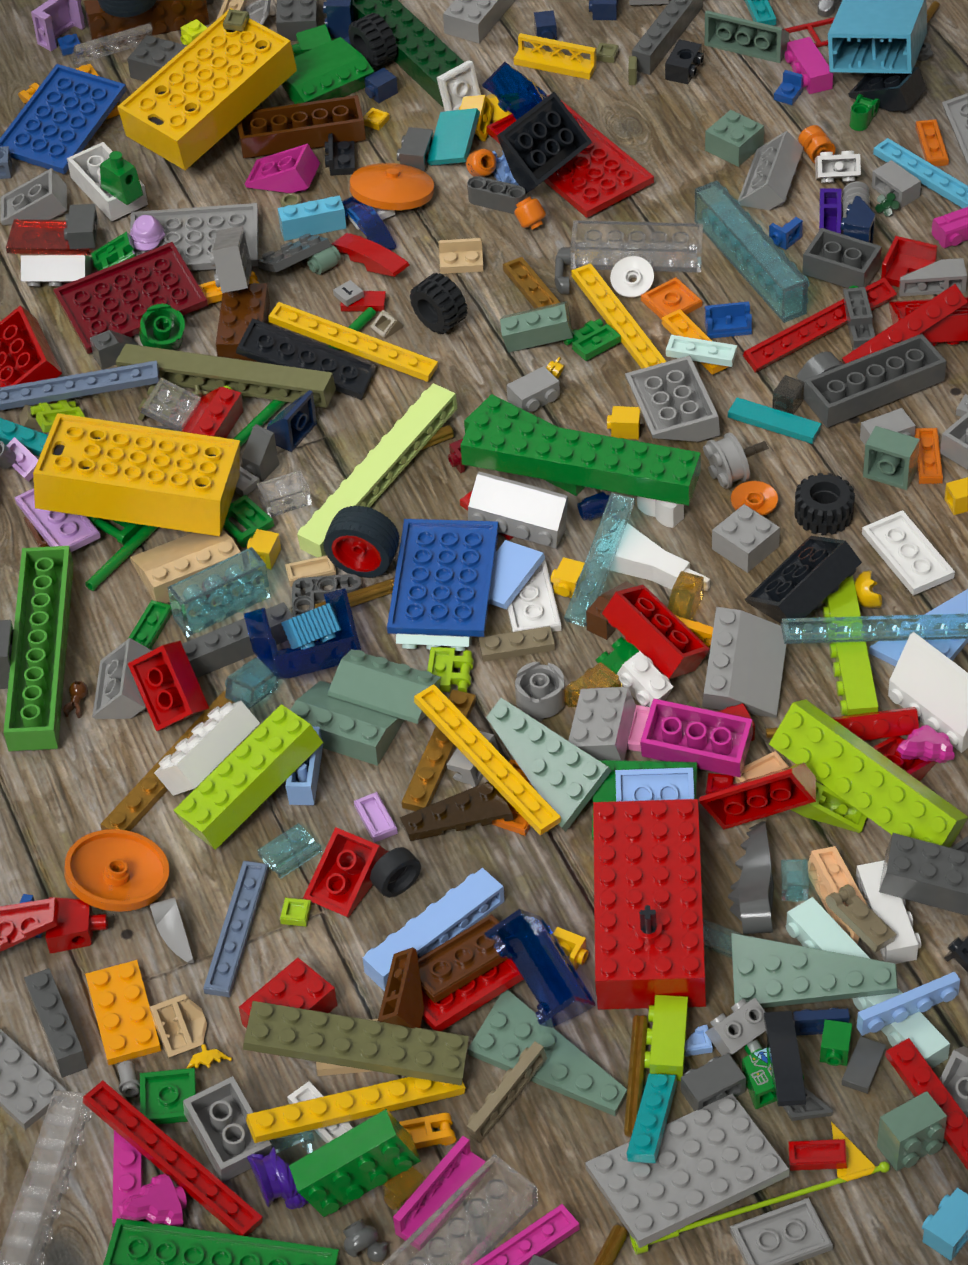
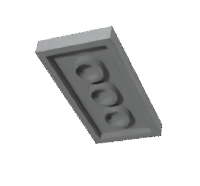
(23, 1084)

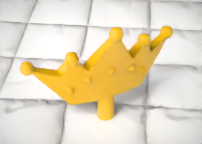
(207, 1057)

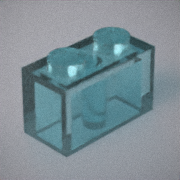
(250, 683)

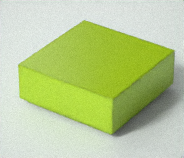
(295, 912)

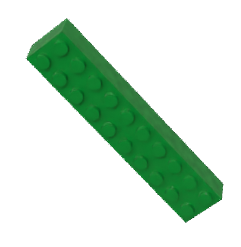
(581, 458)

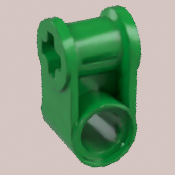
(863, 112)

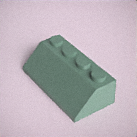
(745, 37)
(381, 685)

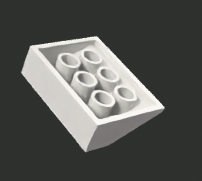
(935, 687)

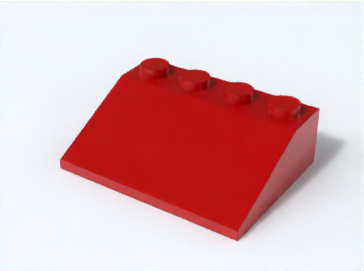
(949, 330)
(24, 350)

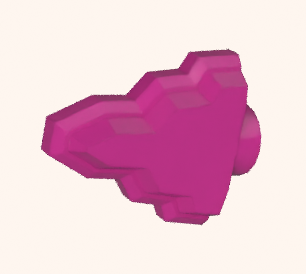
(927, 745)
(156, 1202)

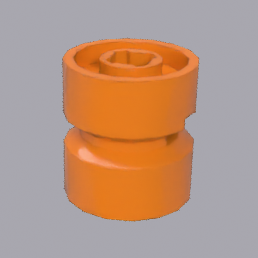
(815, 141)

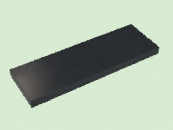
(280, 347)

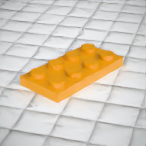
(123, 1012)

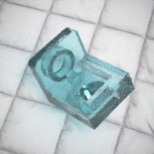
(288, 1141)

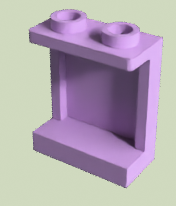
(54, 19)

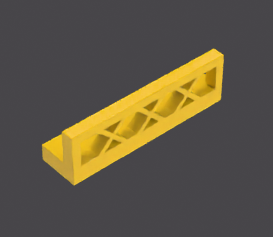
(556, 60)

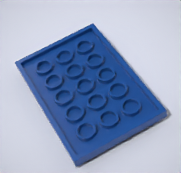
(61, 117)
(443, 577)

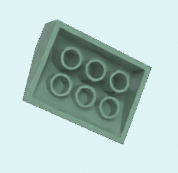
(347, 726)

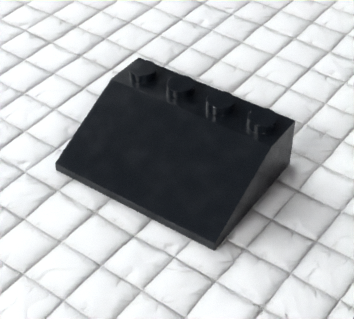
(542, 142)
(805, 579)

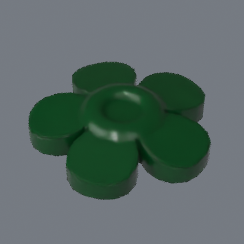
(887, 204)

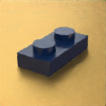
(812, 1022)

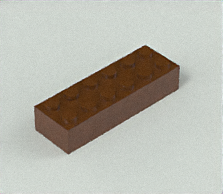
(164, 17)
(299, 124)

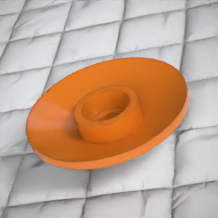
(755, 495)

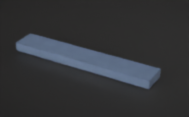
(236, 929)

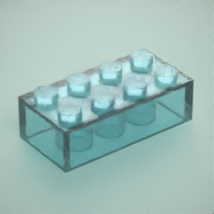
(219, 591)

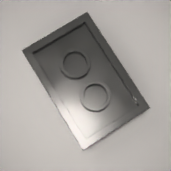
(293, 252)

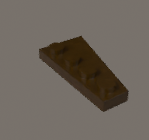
(470, 807)

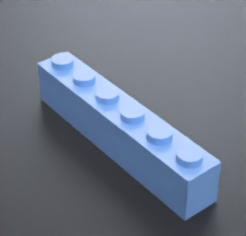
(438, 923)

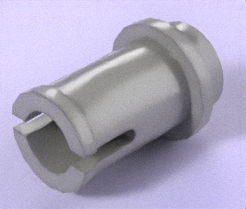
(129, 1085)

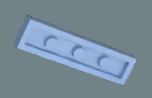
(908, 1003)

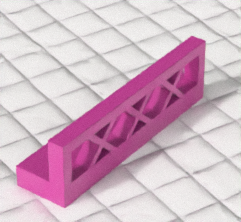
(437, 1188)

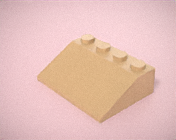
(181, 559)

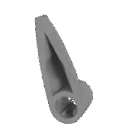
(171, 928)

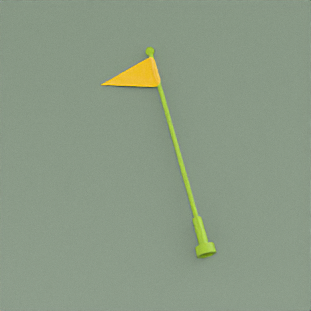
(857, 1166)

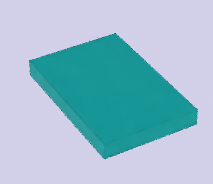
(453, 136)

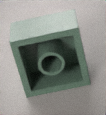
(734, 138)
(891, 457)
(911, 1131)

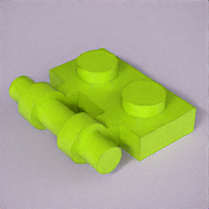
(46, 412)
(442, 663)

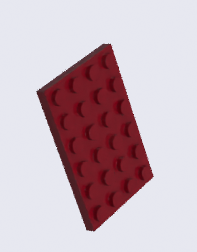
(123, 293)

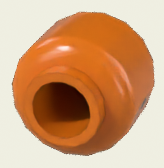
(481, 163)
(530, 213)

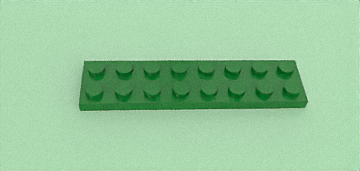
(171, 1245)

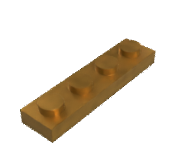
(529, 283)

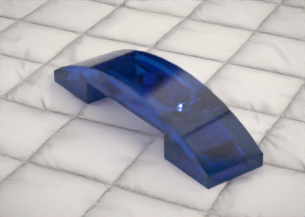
(368, 222)

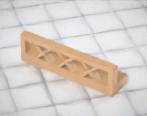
(828, 875)

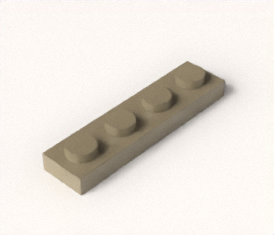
(501, 1098)

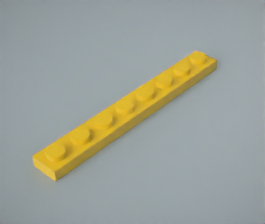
(617, 316)
(353, 341)
(487, 759)
(347, 1106)

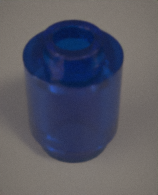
(593, 506)

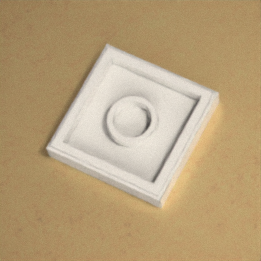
(458, 84)

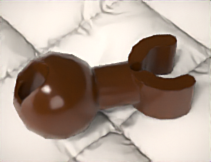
(78, 691)

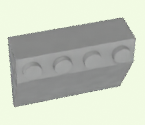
(674, 401)
(744, 663)

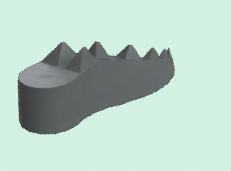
(755, 887)

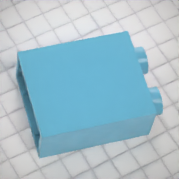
(877, 36)

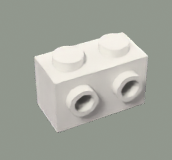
(837, 166)
(644, 680)

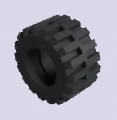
(373, 39)
(438, 303)
(824, 504)

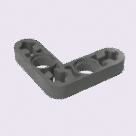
(314, 592)

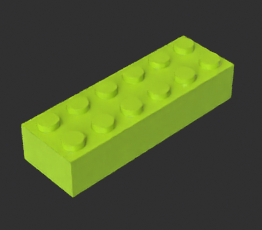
(248, 776)

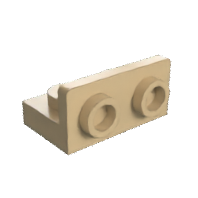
(461, 255)

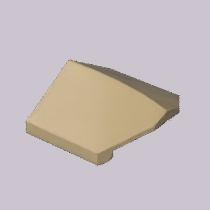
(179, 1024)

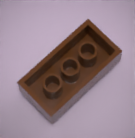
(235, 315)

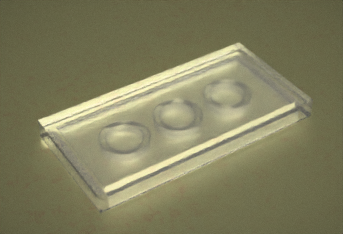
(110, 44)

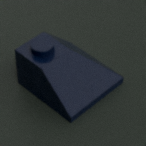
(294, 422)

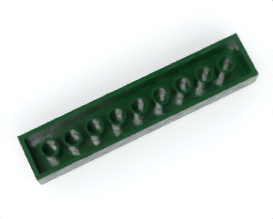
(418, 48)

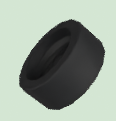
(399, 861)

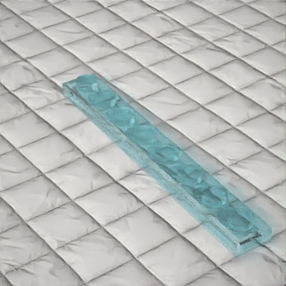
(874, 628)

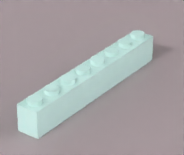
(818, 930)

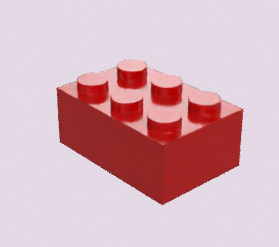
(294, 987)

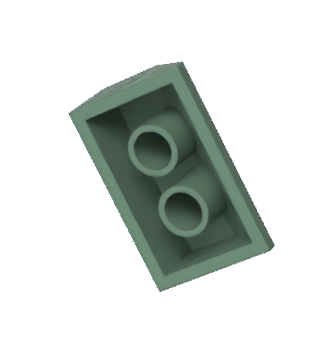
(536, 326)

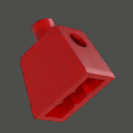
(74, 926)

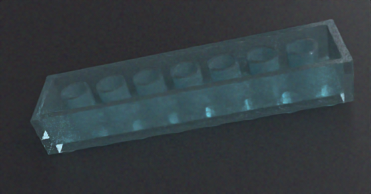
(751, 251)

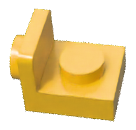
(573, 946)

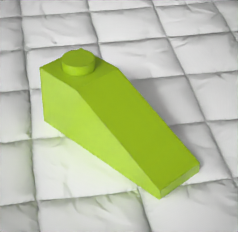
(832, 810)

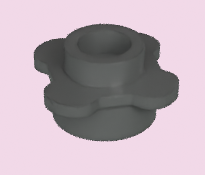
(925, 52)

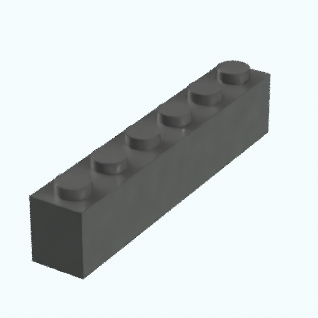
(664, 33)
(231, 642)

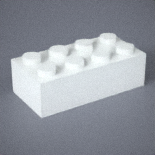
(85, 172)
(206, 747)

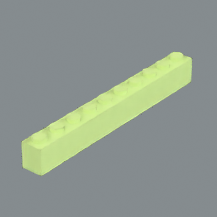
(382, 464)

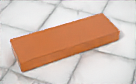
(932, 142)
(929, 458)

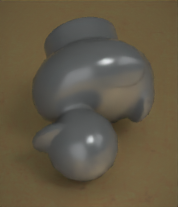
(361, 1237)

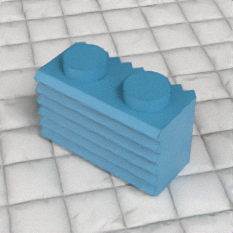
(310, 626)

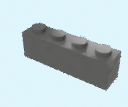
(55, 1022)

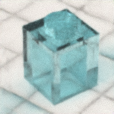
(794, 880)

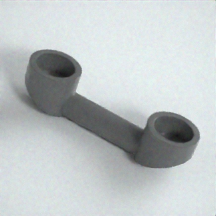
(562, 258)

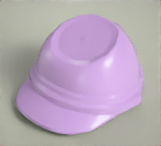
(146, 233)

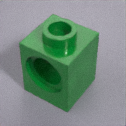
(835, 1043)

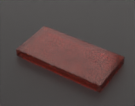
(40, 238)

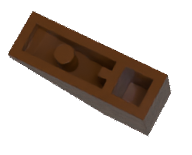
(595, 620)
(403, 992)

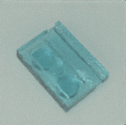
(289, 850)

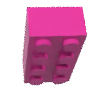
(697, 735)

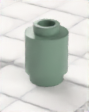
(324, 260)

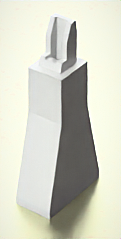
(647, 560)

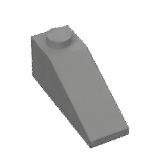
(934, 278)

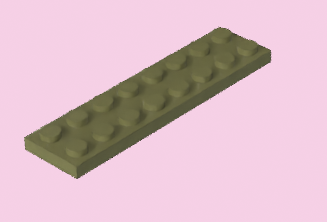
(356, 1043)

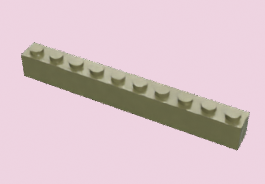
(244, 376)

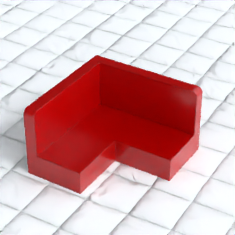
(906, 257)

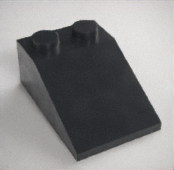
(894, 90)

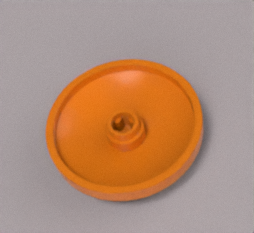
(391, 186)
(116, 870)

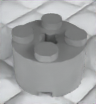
(540, 690)

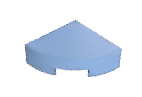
(698, 1042)

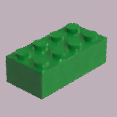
(354, 1163)

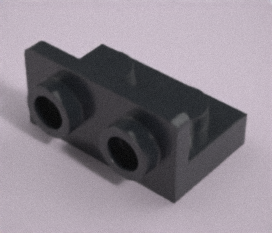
(341, 156)

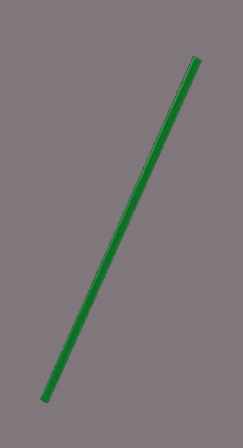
(146, 531)

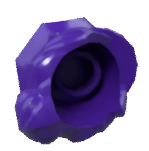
(275, 1179)

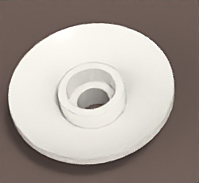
(628, 268)

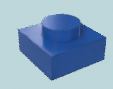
(67, 43)

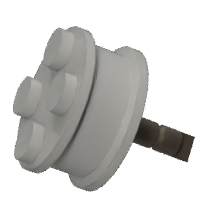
(729, 459)

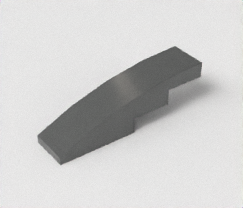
(858, 316)

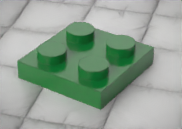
(164, 1094)

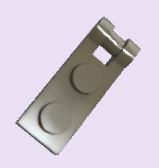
(860, 918)

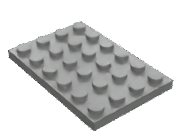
(195, 229)
(700, 1168)

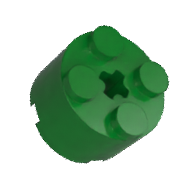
(165, 318)

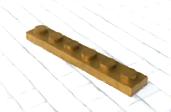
(434, 759)

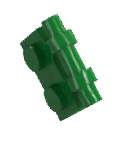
(114, 252)
(593, 339)

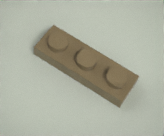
(516, 643)

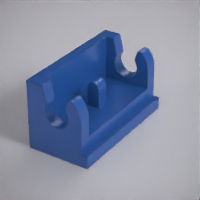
(728, 320)

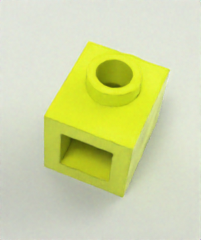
(191, 31)

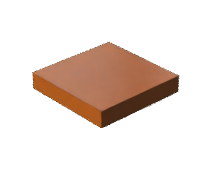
(670, 298)

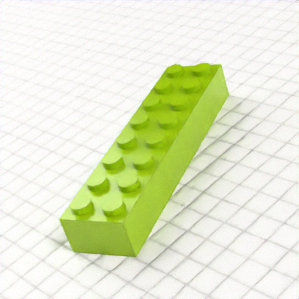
(865, 777)

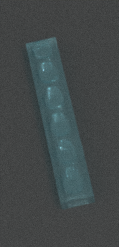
(599, 557)

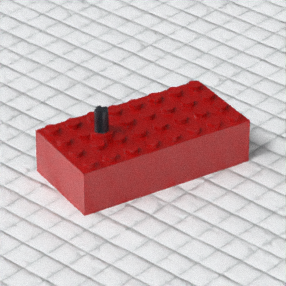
(647, 903)

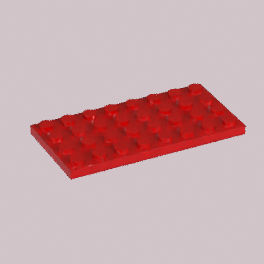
(596, 175)

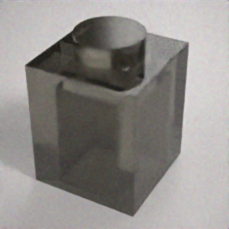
(788, 395)

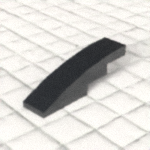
(784, 1058)

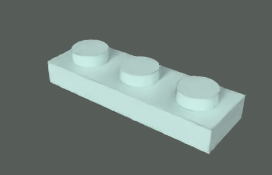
(701, 350)
(411, 641)

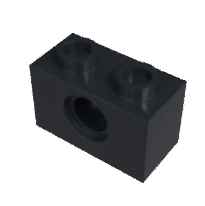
(683, 61)

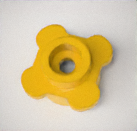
(556, 367)

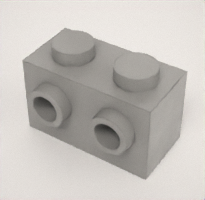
(738, 1028)

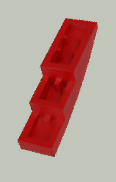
(373, 255)

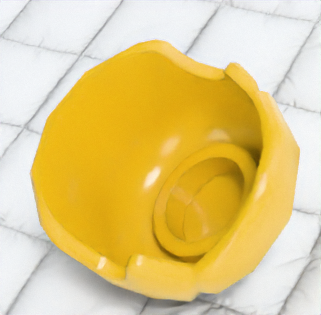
(864, 591)

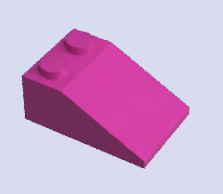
(284, 171)

